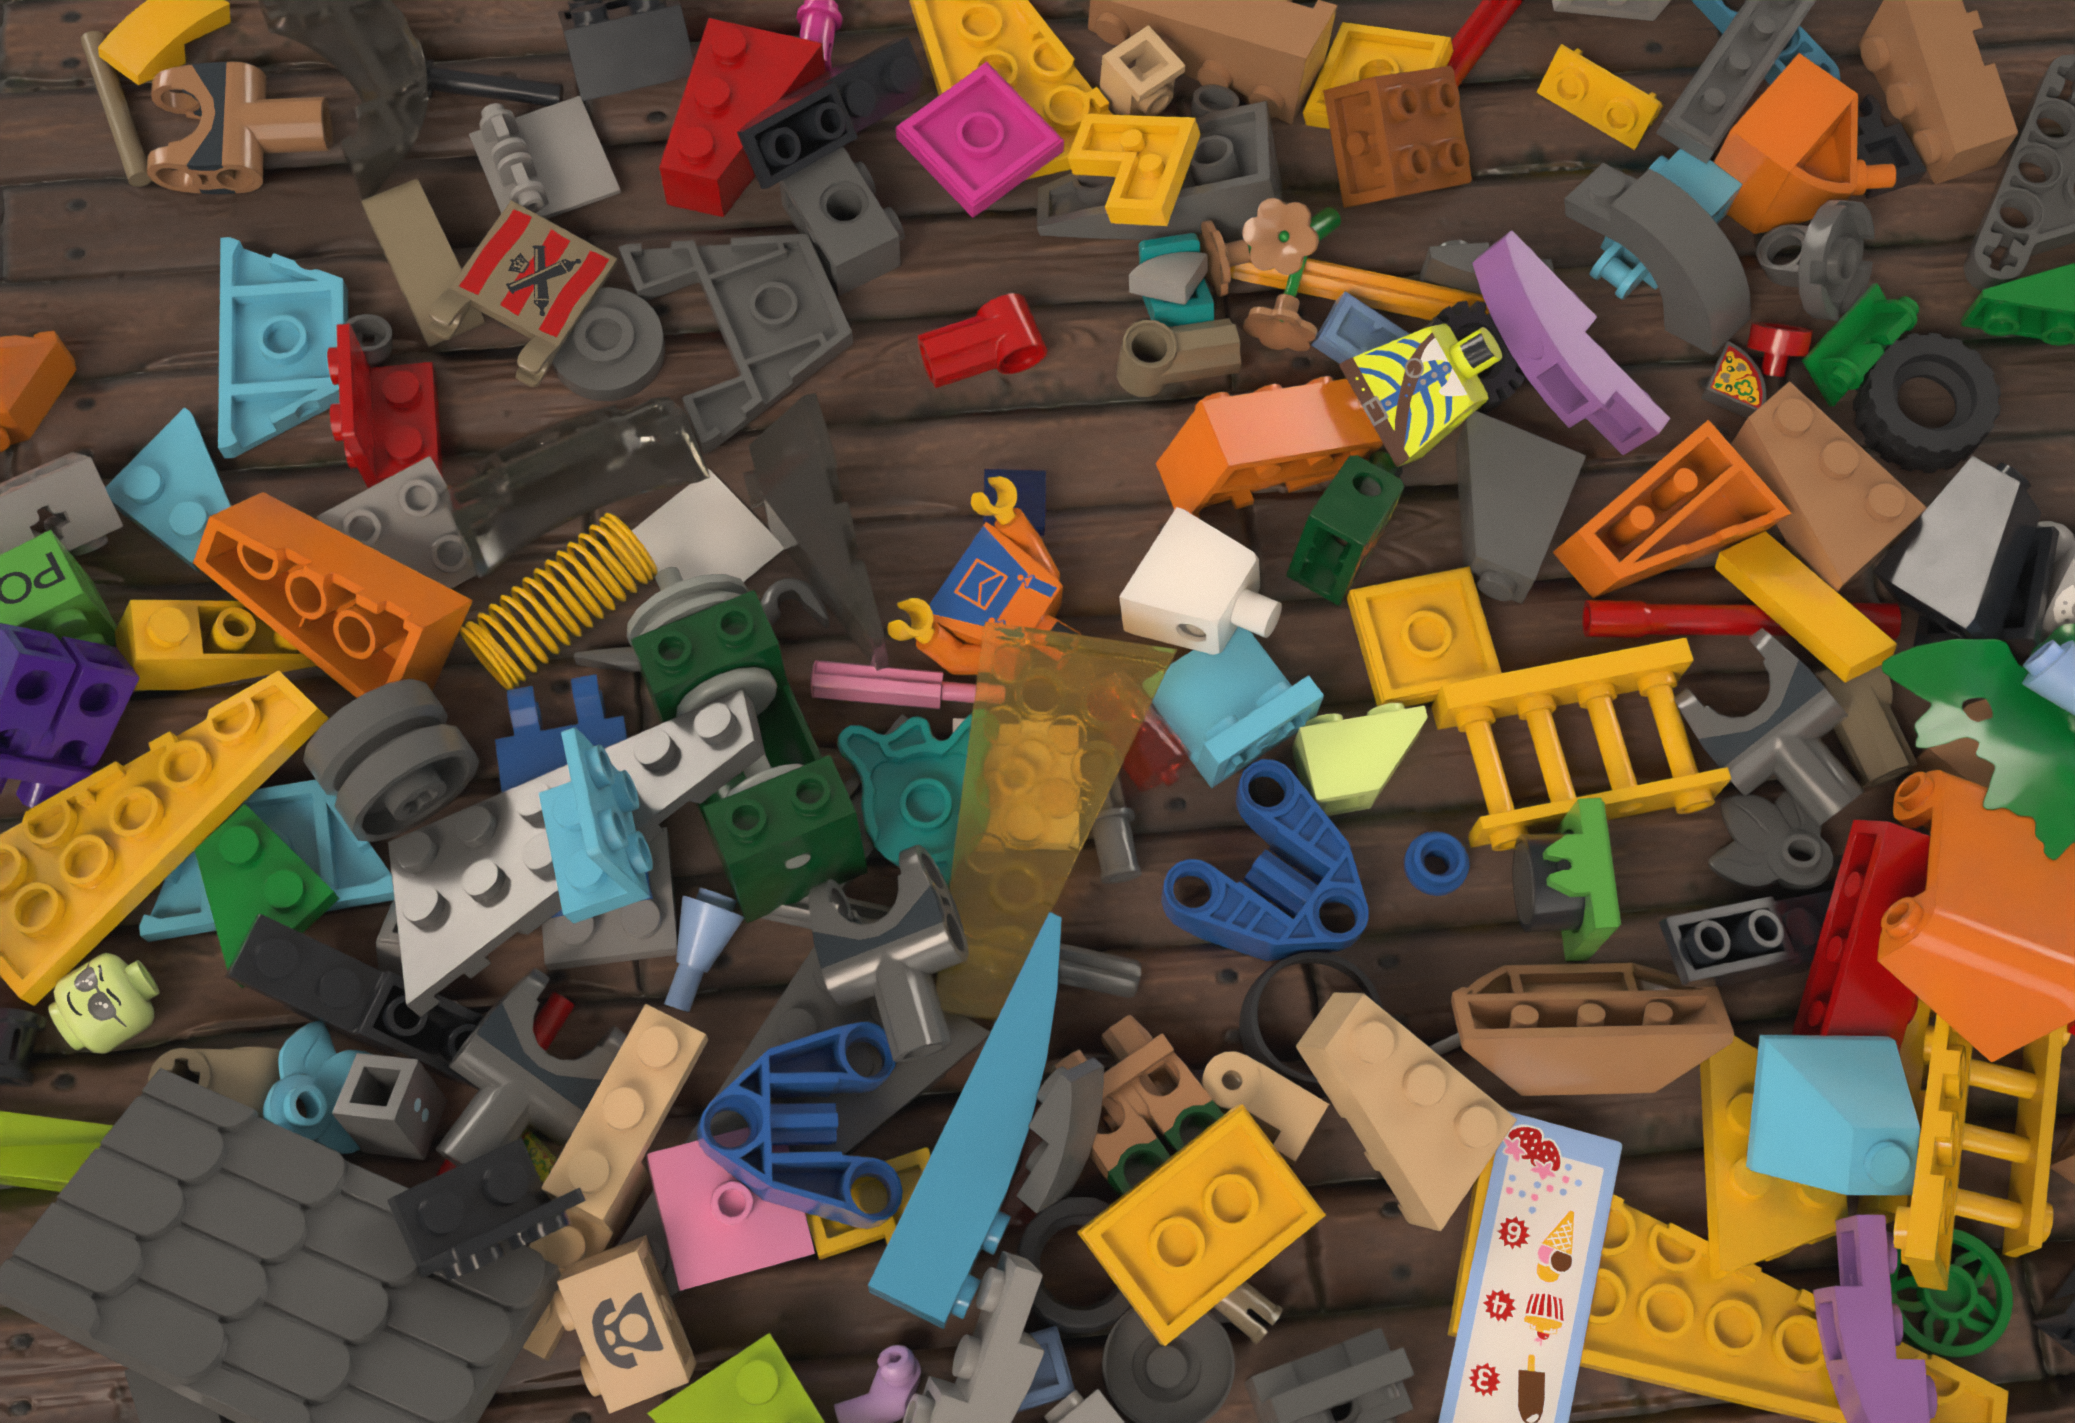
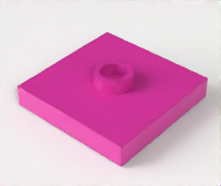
(979, 139)

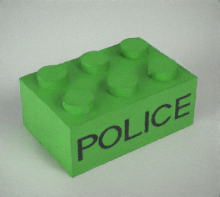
(52, 593)

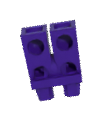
(56, 708)

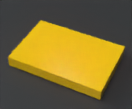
(1201, 1224)

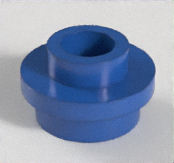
(1449, 851)

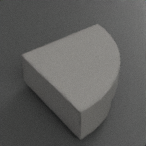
(1169, 276)

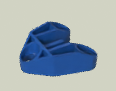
(1302, 837)
(803, 1180)

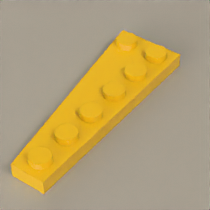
(1927, 1226)

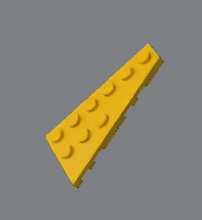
(121, 831)

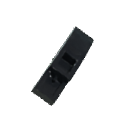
(831, 111)
(1746, 940)
(349, 996)

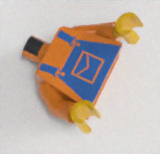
(999, 579)

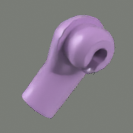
(890, 1391)

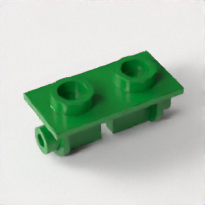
(1858, 342)

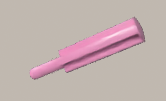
(885, 686)

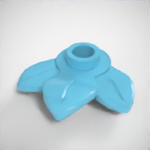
(316, 1075)

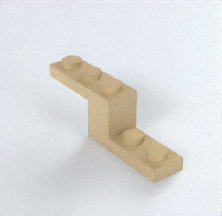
(609, 1148)

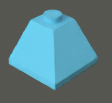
(1834, 1114)

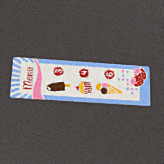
(1532, 1276)

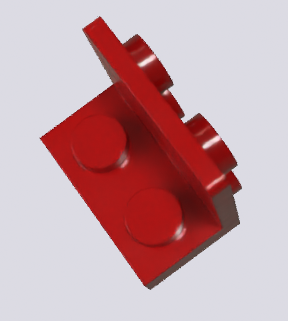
(383, 412)

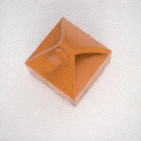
(1797, 150)

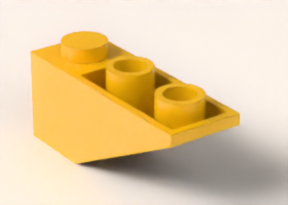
(200, 644)

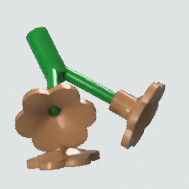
(1275, 239)

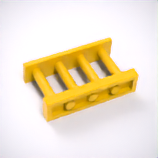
(1594, 684)
(2026, 1212)

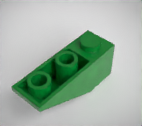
(2029, 307)

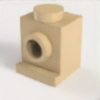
(1147, 85)

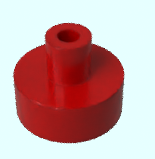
(1778, 343)

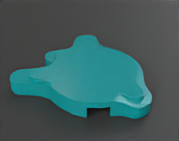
(909, 787)

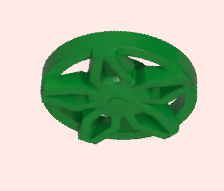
(1957, 1302)

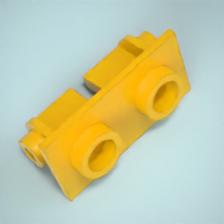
(1599, 97)

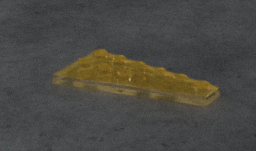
(1038, 765)

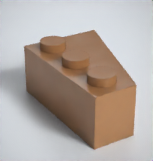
(1939, 84)
(1838, 495)

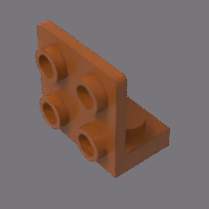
(1397, 135)

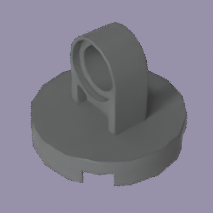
(1830, 261)

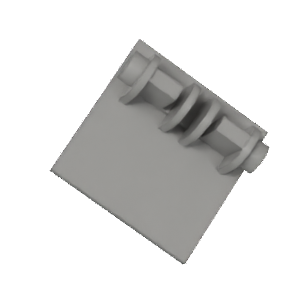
(543, 158)
(407, 524)

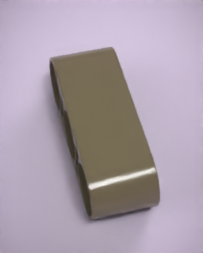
(416, 252)

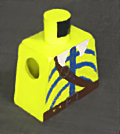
(1421, 386)

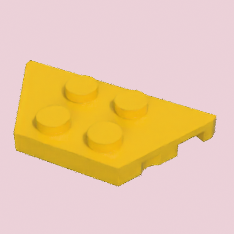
(1748, 1211)

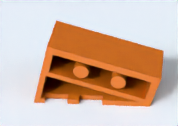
(1263, 441)

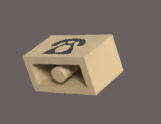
(624, 1325)

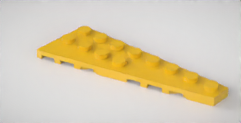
(1719, 1338)

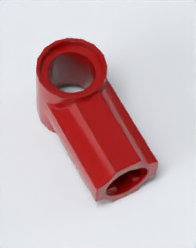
(997, 337)

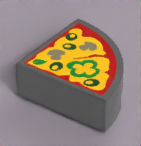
(1736, 382)

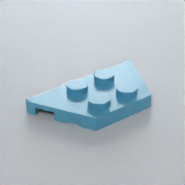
(273, 345)
(312, 829)

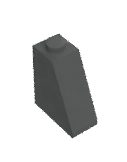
(1509, 502)

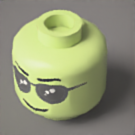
(103, 1003)

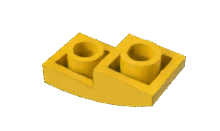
(156, 34)

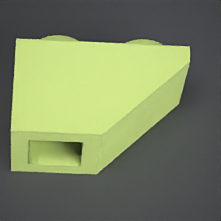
(1354, 758)

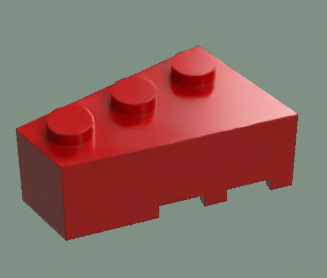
(730, 83)

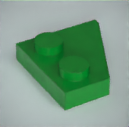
(255, 873)

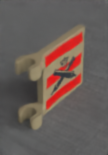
(529, 280)

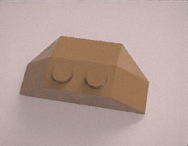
(1589, 1027)

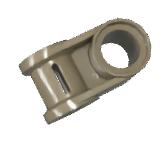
(237, 1073)

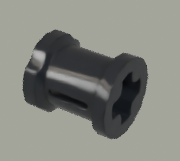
(17, 1044)

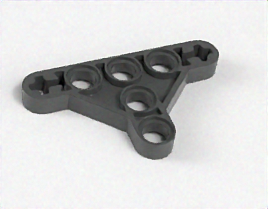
(2046, 205)

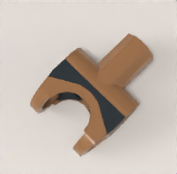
(233, 128)

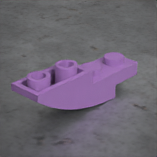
(1548, 338)
(1864, 1327)

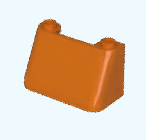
(1996, 919)

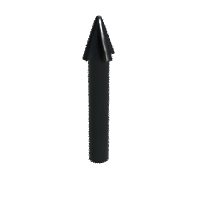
(492, 86)

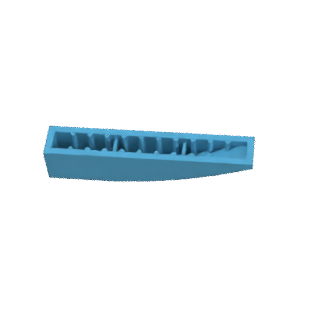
(974, 1161)

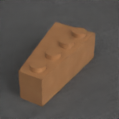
(1248, 46)

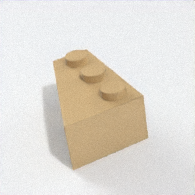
(1406, 1104)

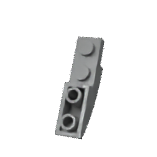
(996, 1361)

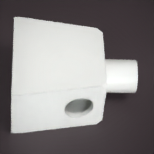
(1196, 589)

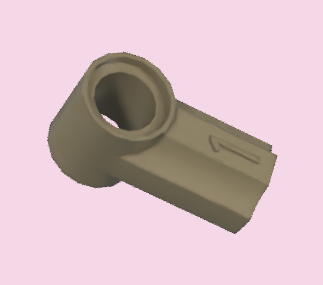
(1180, 354)
(1871, 730)

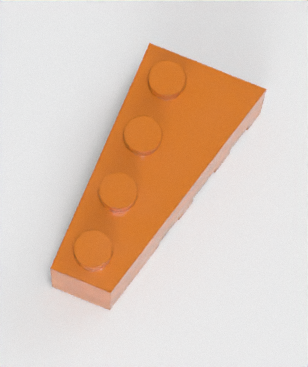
(332, 595)

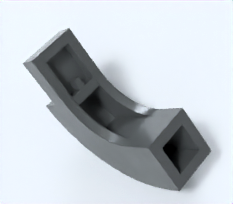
(1678, 244)

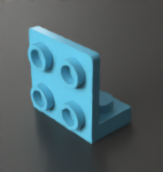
(1233, 705)
(593, 833)

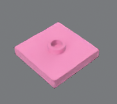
(715, 1221)

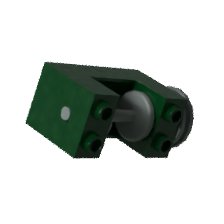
(788, 812)

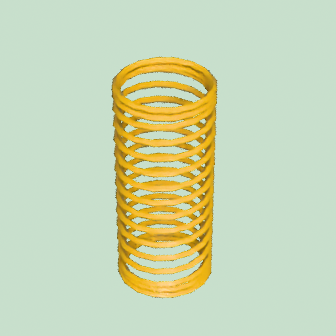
(637, 562)

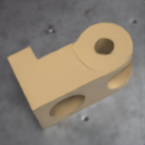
(1276, 1104)

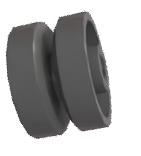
(390, 760)

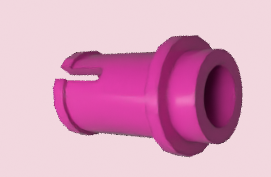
(818, 23)

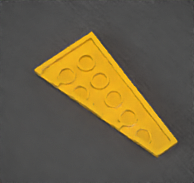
(1022, 51)

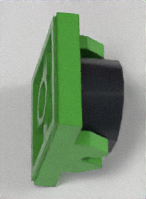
(1568, 881)

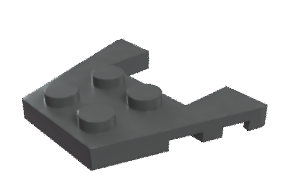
(770, 310)

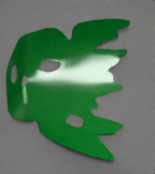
(2024, 740)

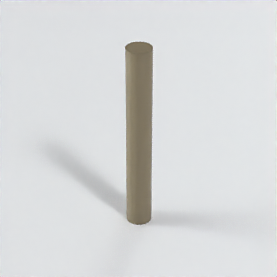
(116, 111)

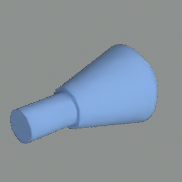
(2053, 674)
(703, 934)

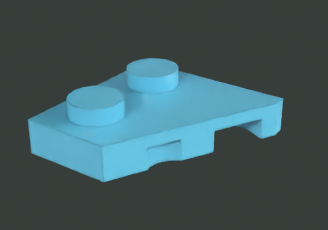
(172, 488)

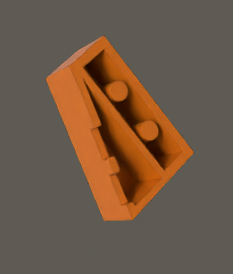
(1676, 512)

